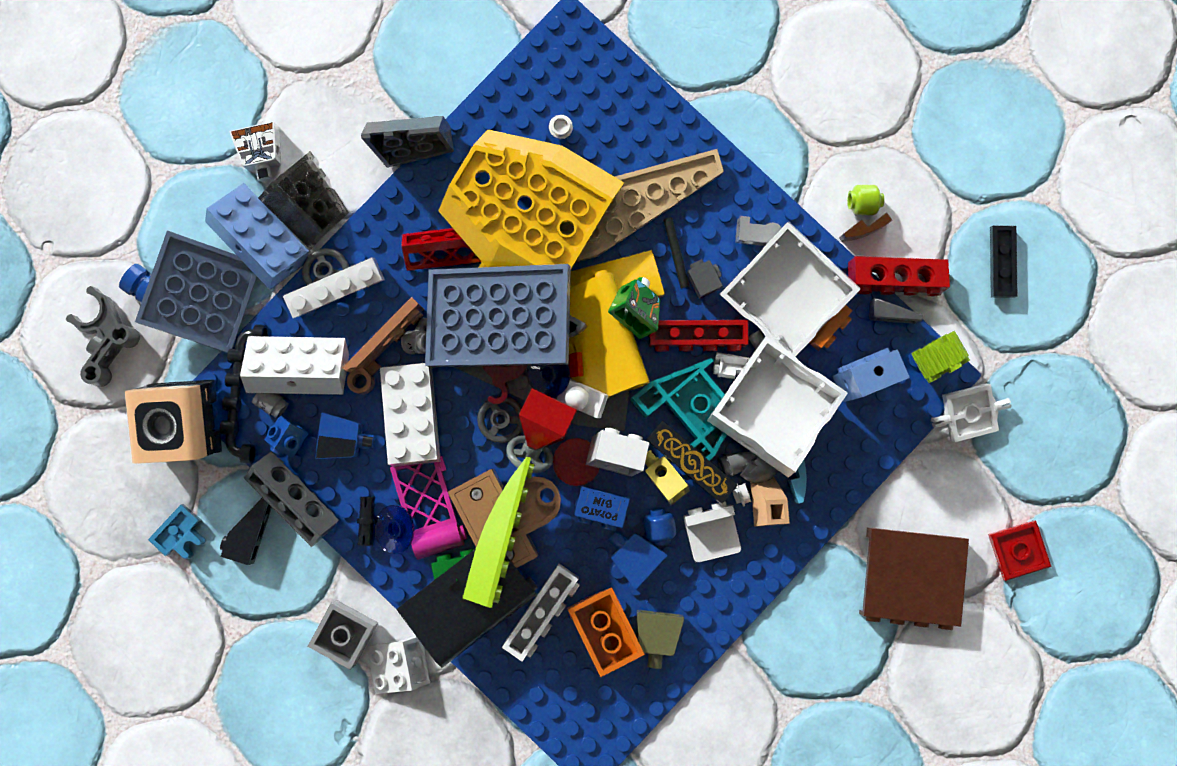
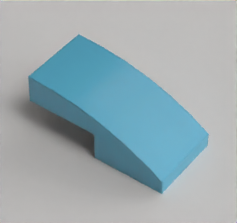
(798, 484)

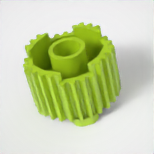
(941, 356)

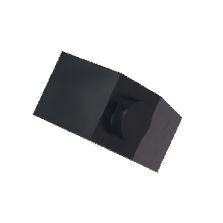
(246, 536)

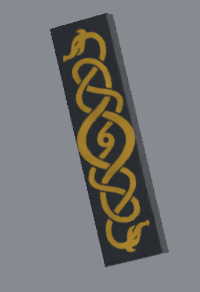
(691, 462)

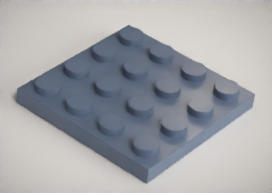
(197, 292)

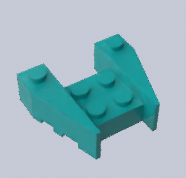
(692, 399)

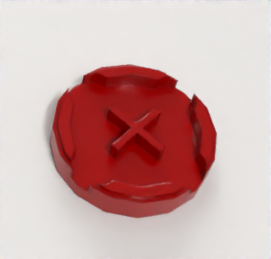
(570, 462)

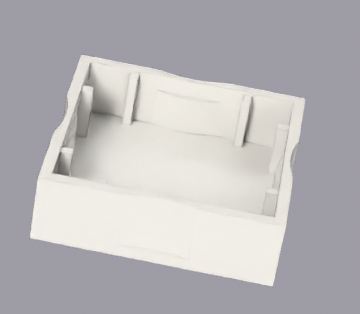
(790, 290)
(777, 407)

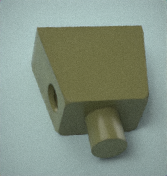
(658, 634)

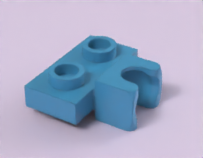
(178, 533)

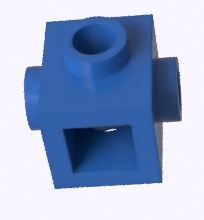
(285, 437)

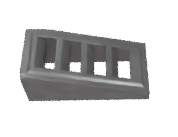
(888, 312)

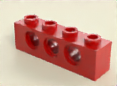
(934, 271)

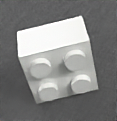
(617, 452)

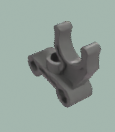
(106, 343)

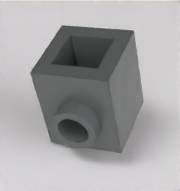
(704, 278)

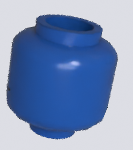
(659, 526)

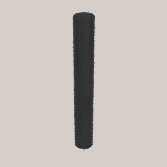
(676, 253)

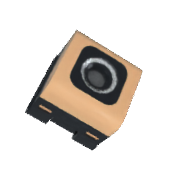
(172, 421)

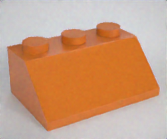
(605, 631)

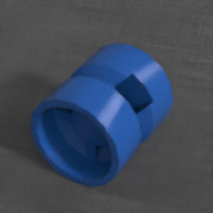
(135, 281)

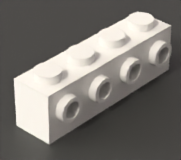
(540, 612)

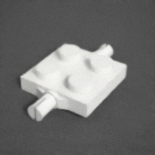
(970, 412)

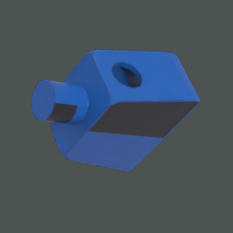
(341, 438)

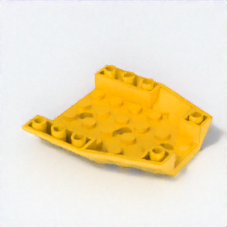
(551, 176)

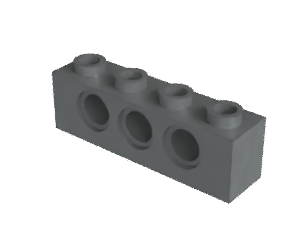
(279, 497)

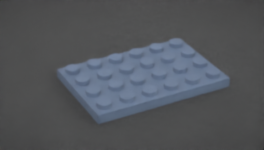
(498, 316)

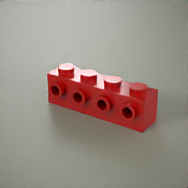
(700, 333)

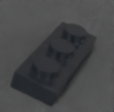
(1003, 261)

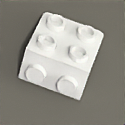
(712, 532)

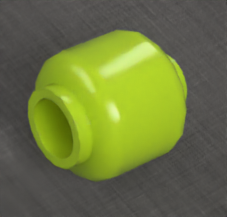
(865, 200)

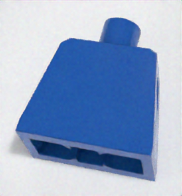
(635, 557)

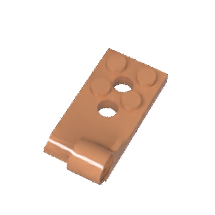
(364, 360)

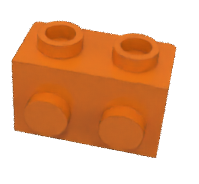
(825, 335)

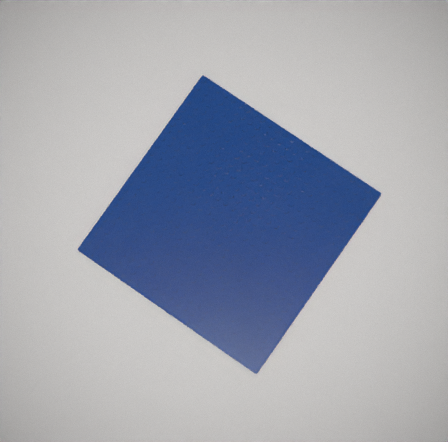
(622, 124)

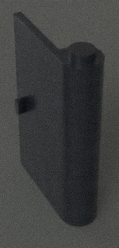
(452, 624)

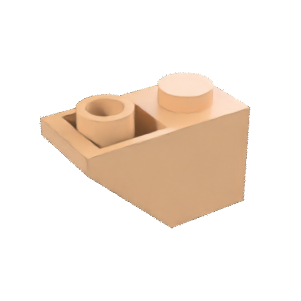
(769, 504)

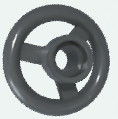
(321, 264)
(491, 435)

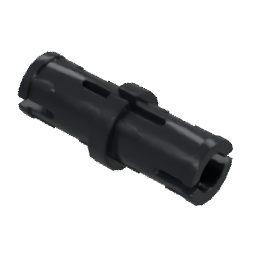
(366, 521)

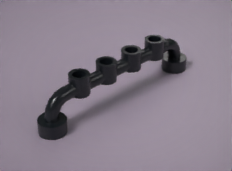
(233, 403)

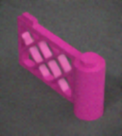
(438, 536)

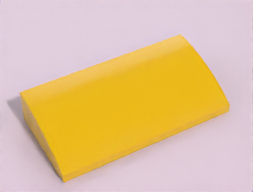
(624, 271)

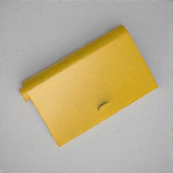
(607, 346)

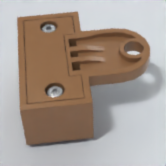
(478, 496)

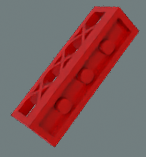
(434, 240)

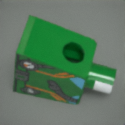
(637, 307)

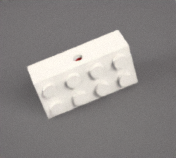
(294, 365)
(410, 415)

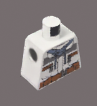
(258, 148)

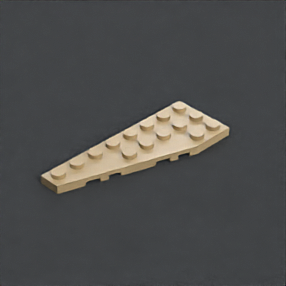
(648, 195)

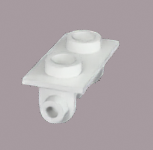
(728, 365)

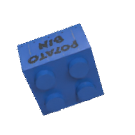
(601, 507)

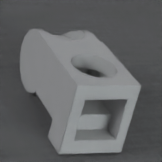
(755, 233)

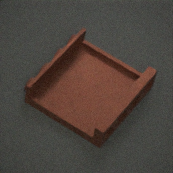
(915, 578)

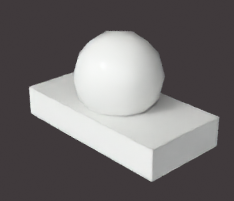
(584, 399)

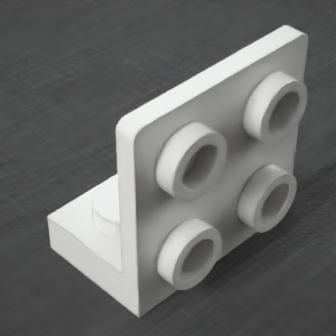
(398, 666)

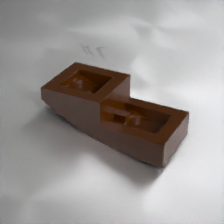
(862, 230)

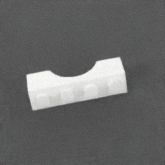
(333, 287)

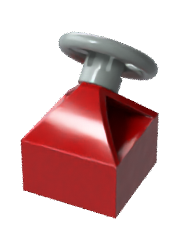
(543, 424)

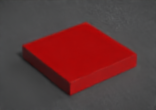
(1019, 550)

